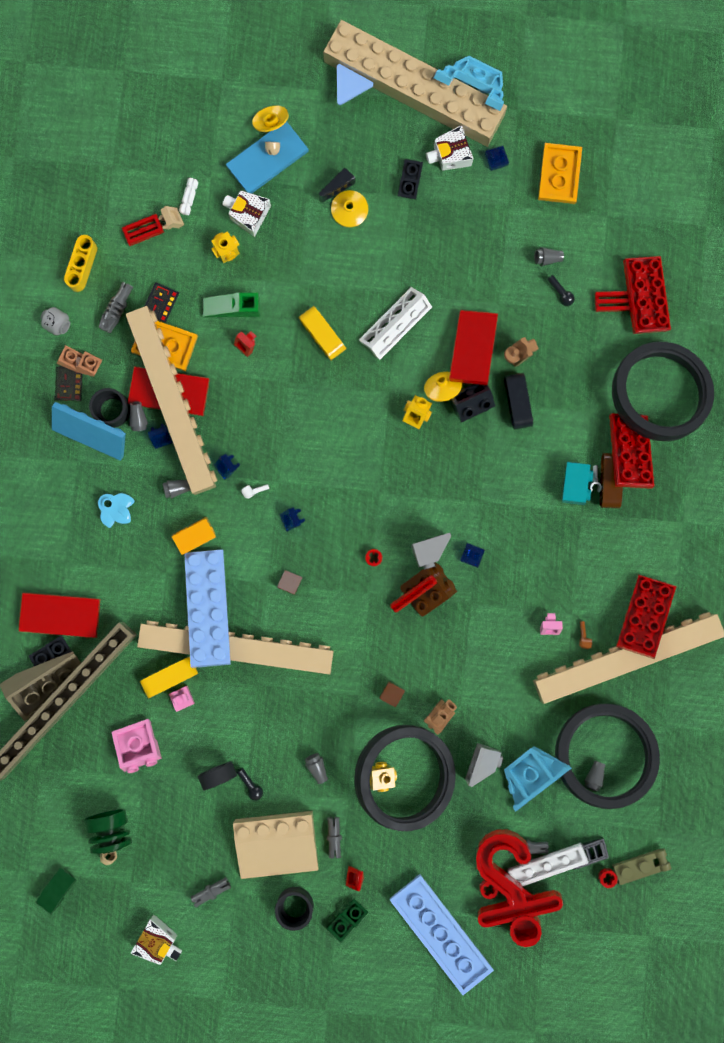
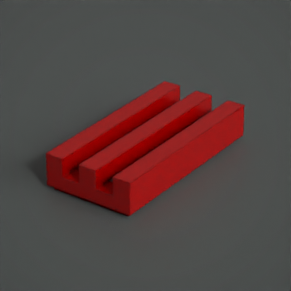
(142, 230)
(611, 301)

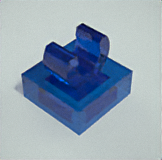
(496, 158)
(160, 437)
(225, 466)
(291, 519)
(472, 555)

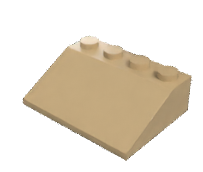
(275, 844)

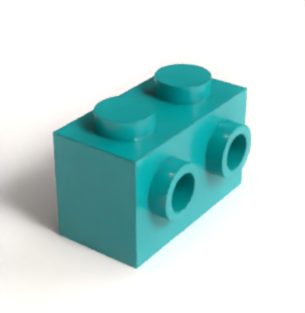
(576, 483)

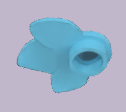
(118, 509)

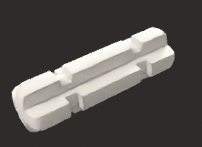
(188, 196)

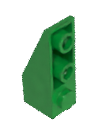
(232, 305)

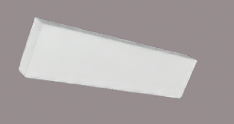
(549, 865)

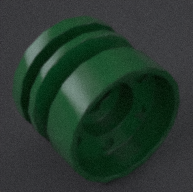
(108, 831)

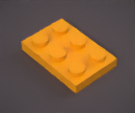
(560, 173)
(178, 342)

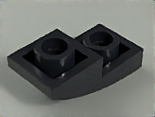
(410, 179)
(50, 651)

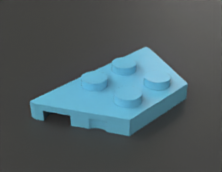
(532, 775)

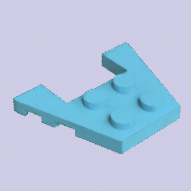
(477, 74)

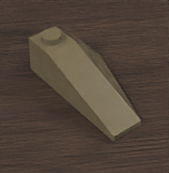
(32, 687)

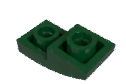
(55, 891)
(347, 920)

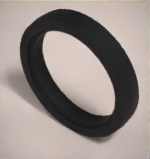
(686, 359)
(650, 746)
(445, 787)

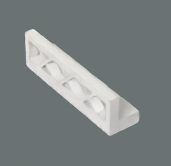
(398, 324)

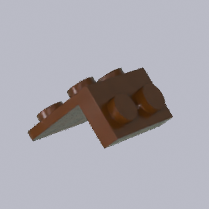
(434, 596)

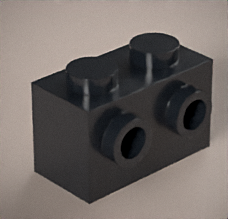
(472, 401)

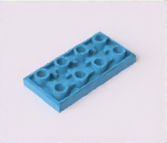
(256, 167)
(88, 431)

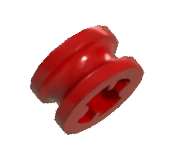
(368, 557)
(602, 874)
(490, 895)

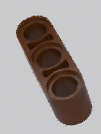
(609, 495)

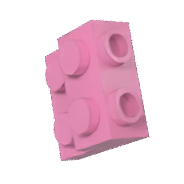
(136, 746)

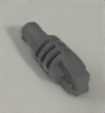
(115, 308)

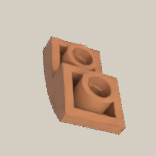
(79, 362)

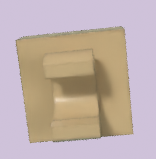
(171, 217)

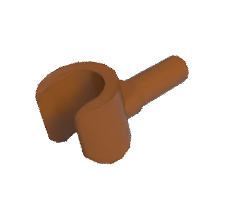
(584, 642)

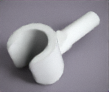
(595, 479)
(248, 492)

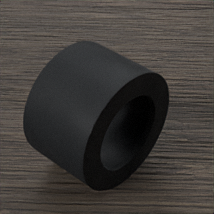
(103, 395)
(294, 923)

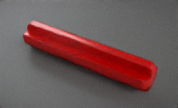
(414, 593)

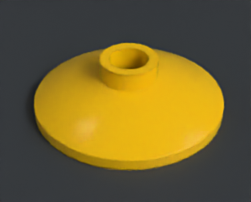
(270, 118)
(349, 217)
(440, 388)

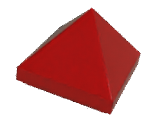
(354, 878)

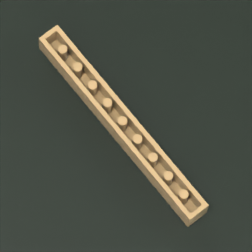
(171, 401)
(243, 648)
(620, 661)

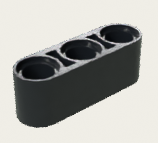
(518, 401)

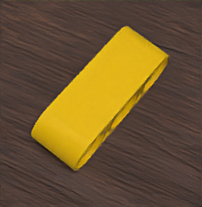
(77, 255)
(322, 333)
(168, 677)

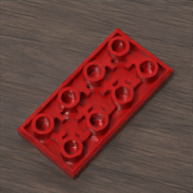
(647, 295)
(473, 347)
(194, 391)
(630, 455)
(59, 615)
(646, 616)

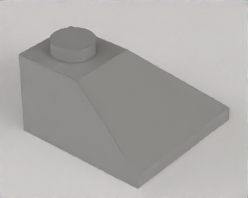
(430, 550)
(483, 764)

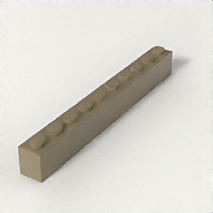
(64, 697)

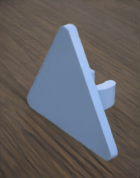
(350, 84)

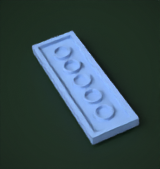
(207, 609)
(441, 934)

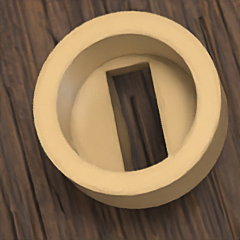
(272, 148)
(111, 859)

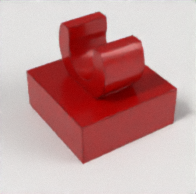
(245, 343)

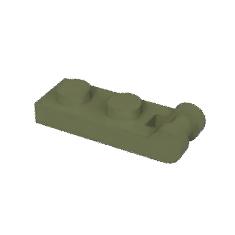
(641, 866)

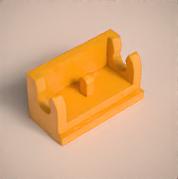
(194, 535)

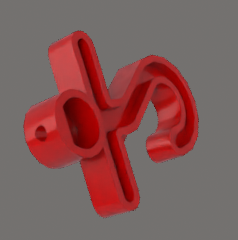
(521, 906)

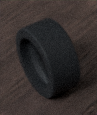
(217, 775)

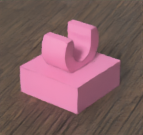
(551, 626)
(181, 698)

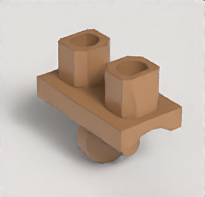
(520, 351)
(440, 715)

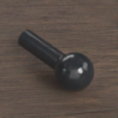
(566, 297)
(255, 792)

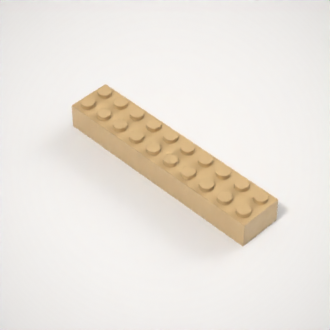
(413, 83)

